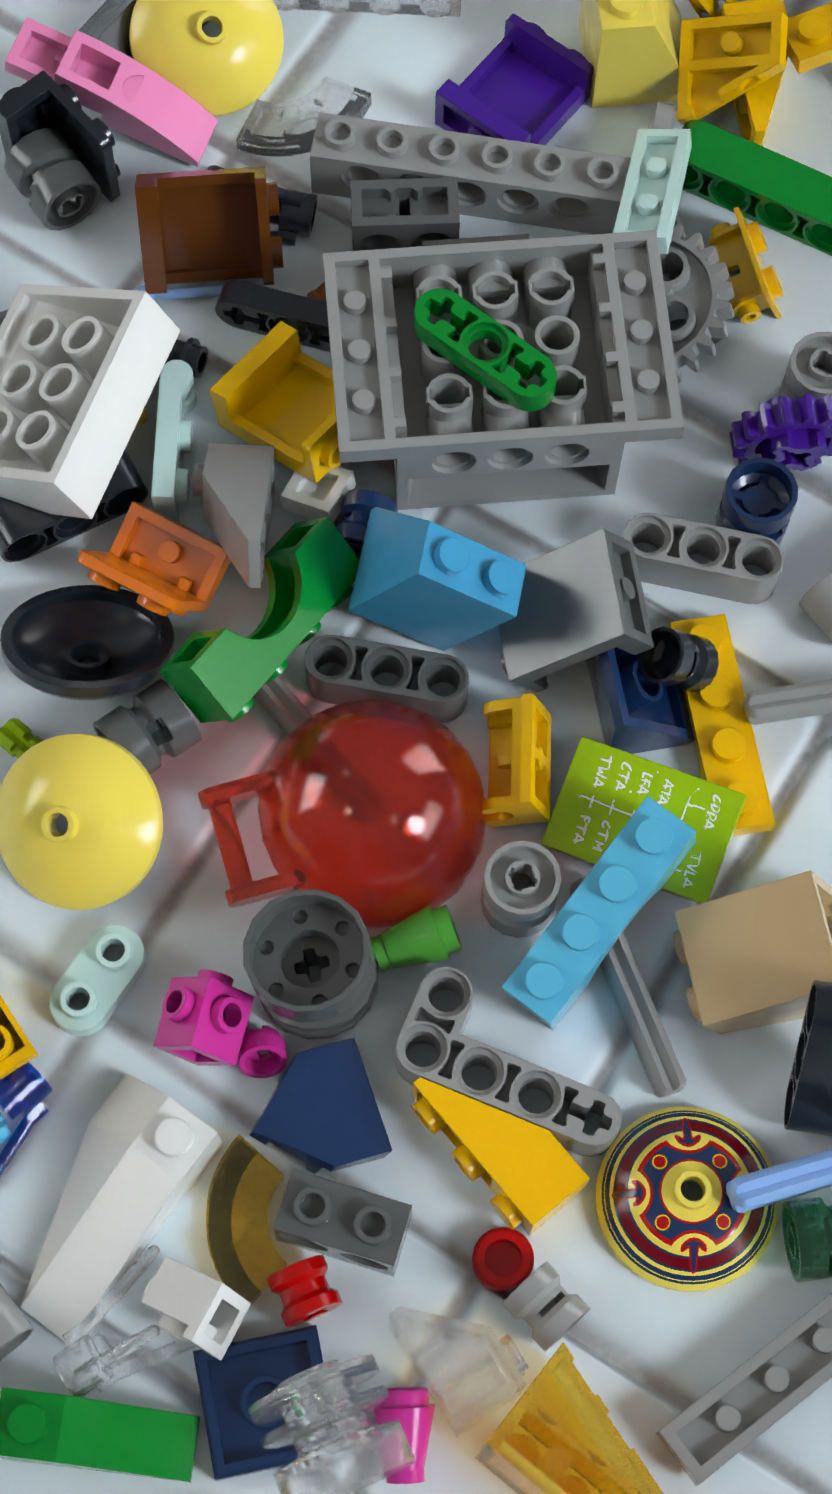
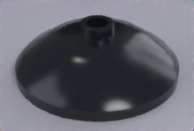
(86, 642)

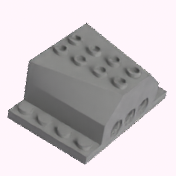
(577, 299)

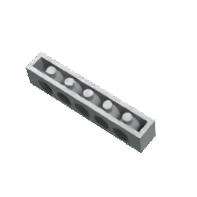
(493, 174)

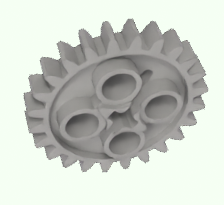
(697, 296)

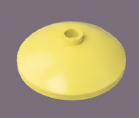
(215, 71)
(109, 814)

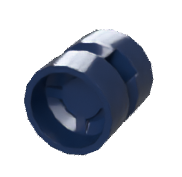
(758, 498)

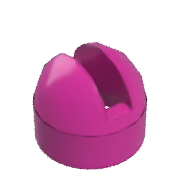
(267, 1064)

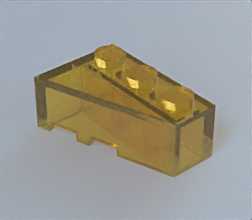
(563, 1440)

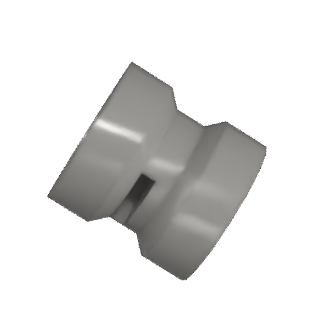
(535, 1296)

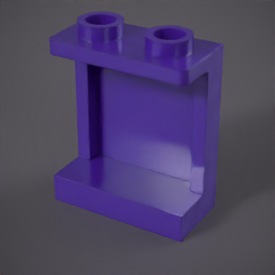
(519, 90)

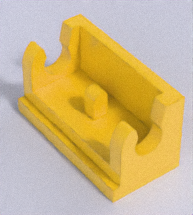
(518, 761)

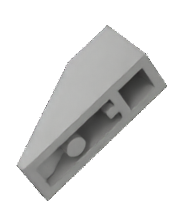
(238, 502)

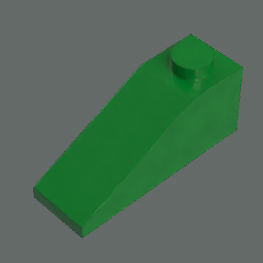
(96, 1435)

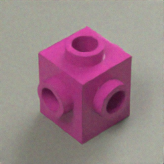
(204, 1019)

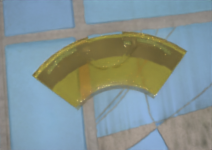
(239, 1220)

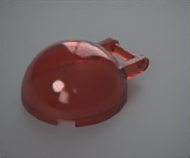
(360, 807)

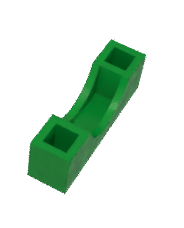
(307, 577)

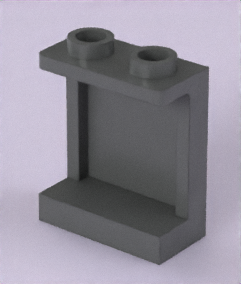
(575, 608)

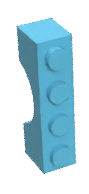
(599, 911)

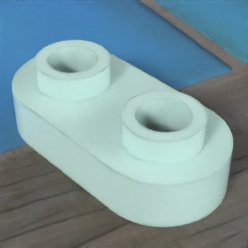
(100, 979)

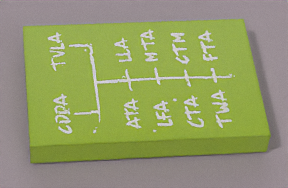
(608, 788)

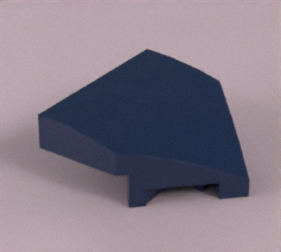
(325, 1110)

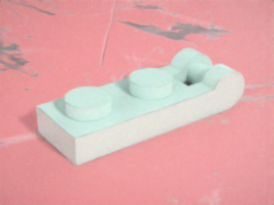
(172, 438)

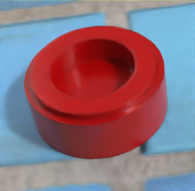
(502, 1259)

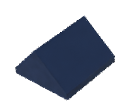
(632, 710)

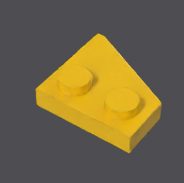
(727, 58)

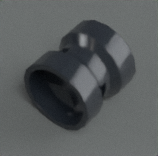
(679, 660)

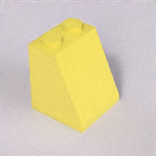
(631, 50)

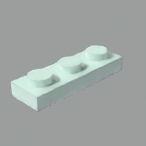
(654, 183)

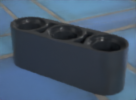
(32, 531)
(810, 1082)

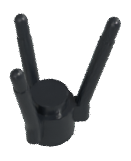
(296, 213)

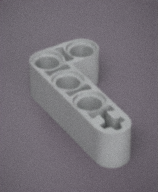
(511, 1073)

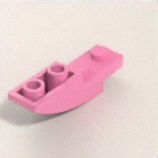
(116, 86)

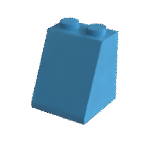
(432, 581)

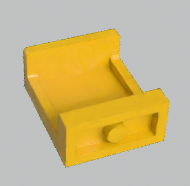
(282, 402)

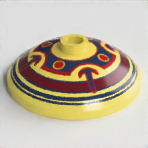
(660, 1231)

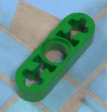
(488, 372)

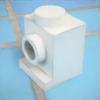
(195, 1307)

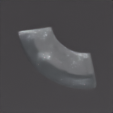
(291, 125)

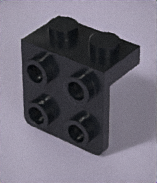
(45, 104)

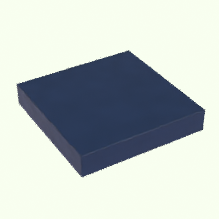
(236, 1382)

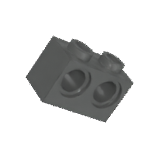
(403, 212)
(343, 1222)

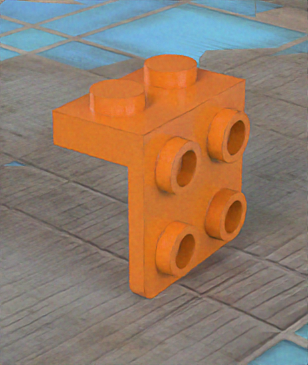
(161, 562)

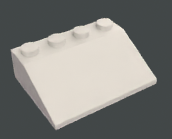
(74, 389)

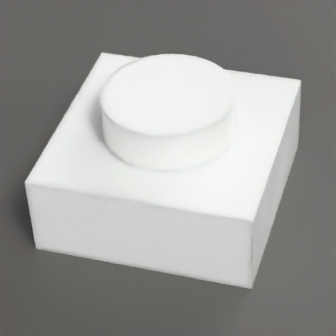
(318, 499)

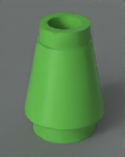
(417, 940)

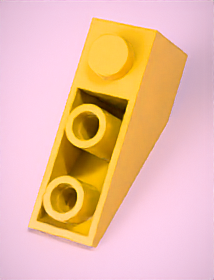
(512, 1156)

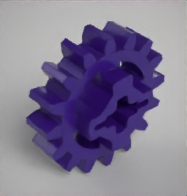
(786, 431)

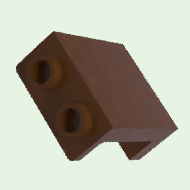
(207, 226)

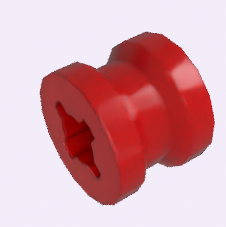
(304, 1291)

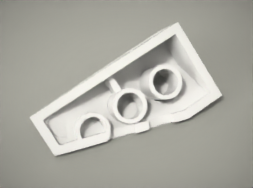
(123, 1186)

